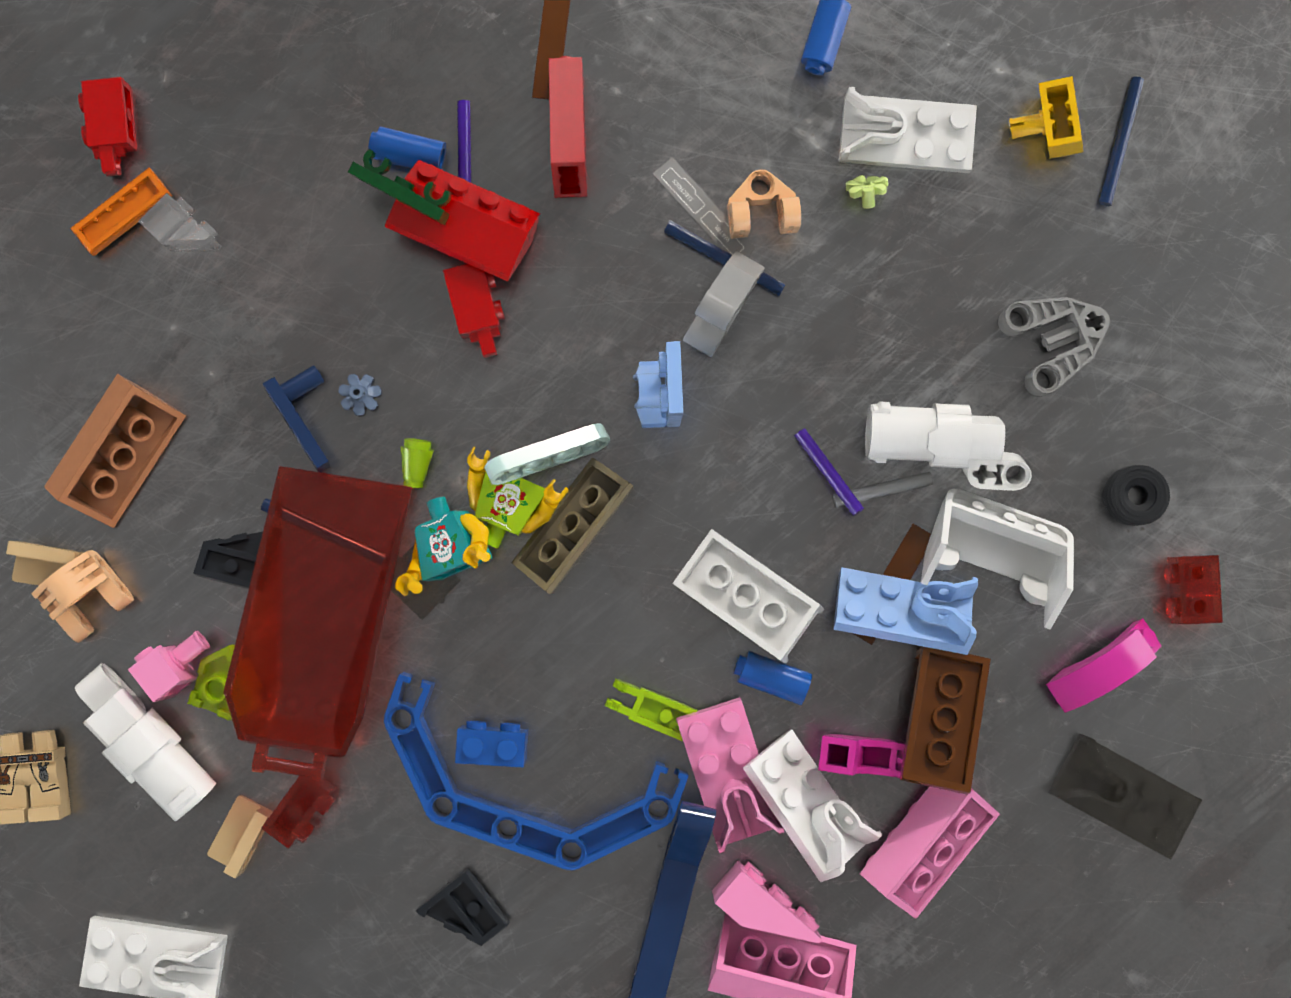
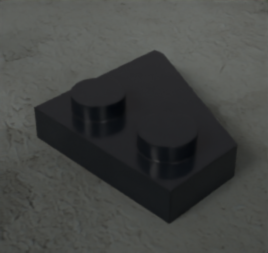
(229, 559)
(466, 909)

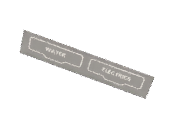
(700, 207)

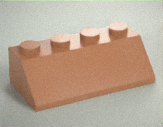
(114, 451)

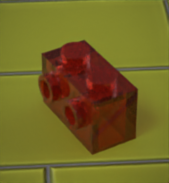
(1194, 589)
(298, 809)

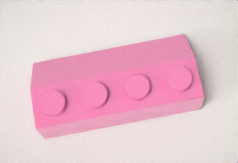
(928, 847)
(778, 966)

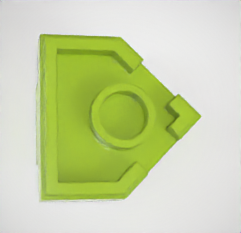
(211, 683)

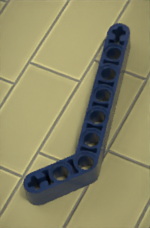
(672, 899)

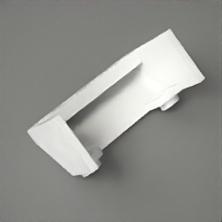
(1006, 543)

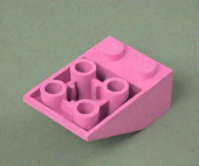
(757, 906)

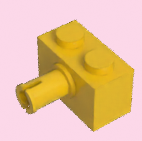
(1056, 119)

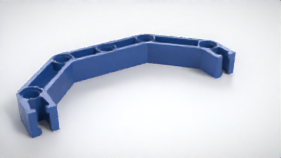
(482, 817)

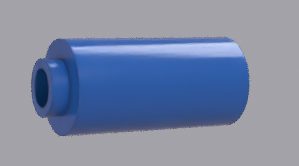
(825, 36)
(406, 148)
(773, 677)

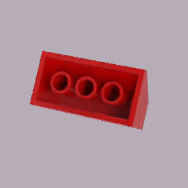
(481, 224)

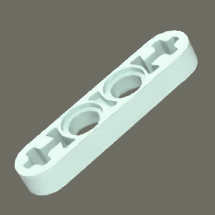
(547, 454)

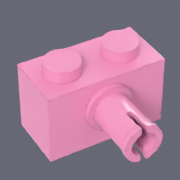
(167, 670)

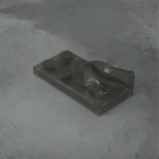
(1125, 796)

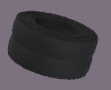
(1155, 489)

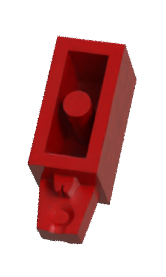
(108, 121)
(474, 305)

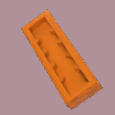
(119, 212)

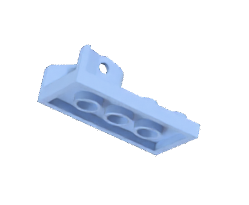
(661, 404)
(906, 610)

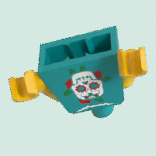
(444, 546)

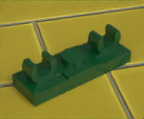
(400, 188)

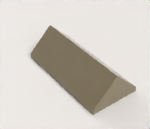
(573, 526)

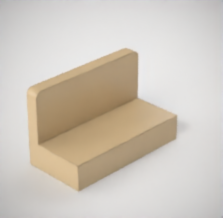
(36, 561)
(239, 835)

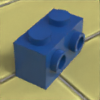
(491, 745)

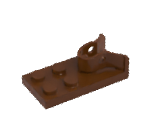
(945, 720)

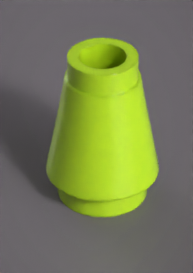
(415, 458)

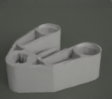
(723, 303)
(1046, 311)

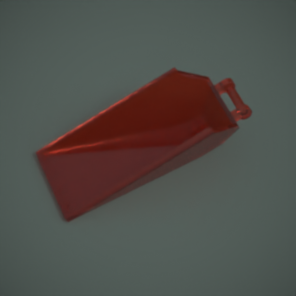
(314, 616)

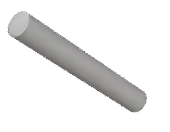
(888, 488)

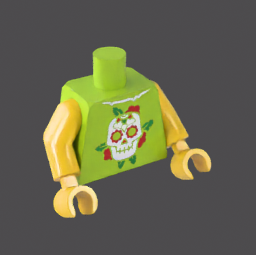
(511, 506)

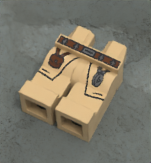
(33, 779)

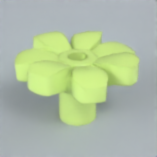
(867, 189)

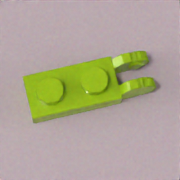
(651, 709)

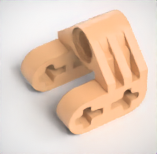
(786, 201)
(72, 583)

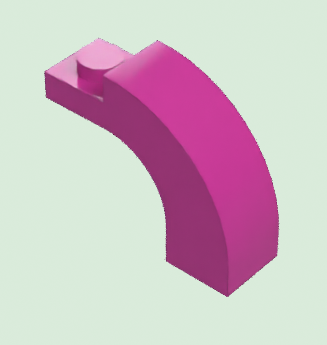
(1106, 668)
(861, 755)

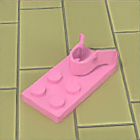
(718, 749)

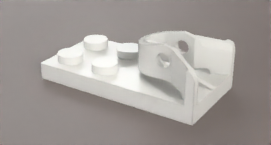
(907, 133)
(747, 595)
(807, 807)
(152, 959)

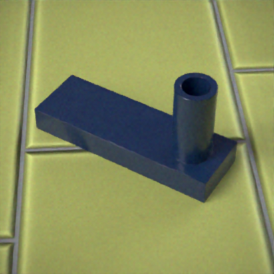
(283, 395)

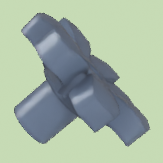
(365, 397)

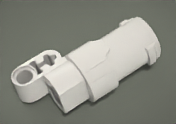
(945, 438)
(142, 743)

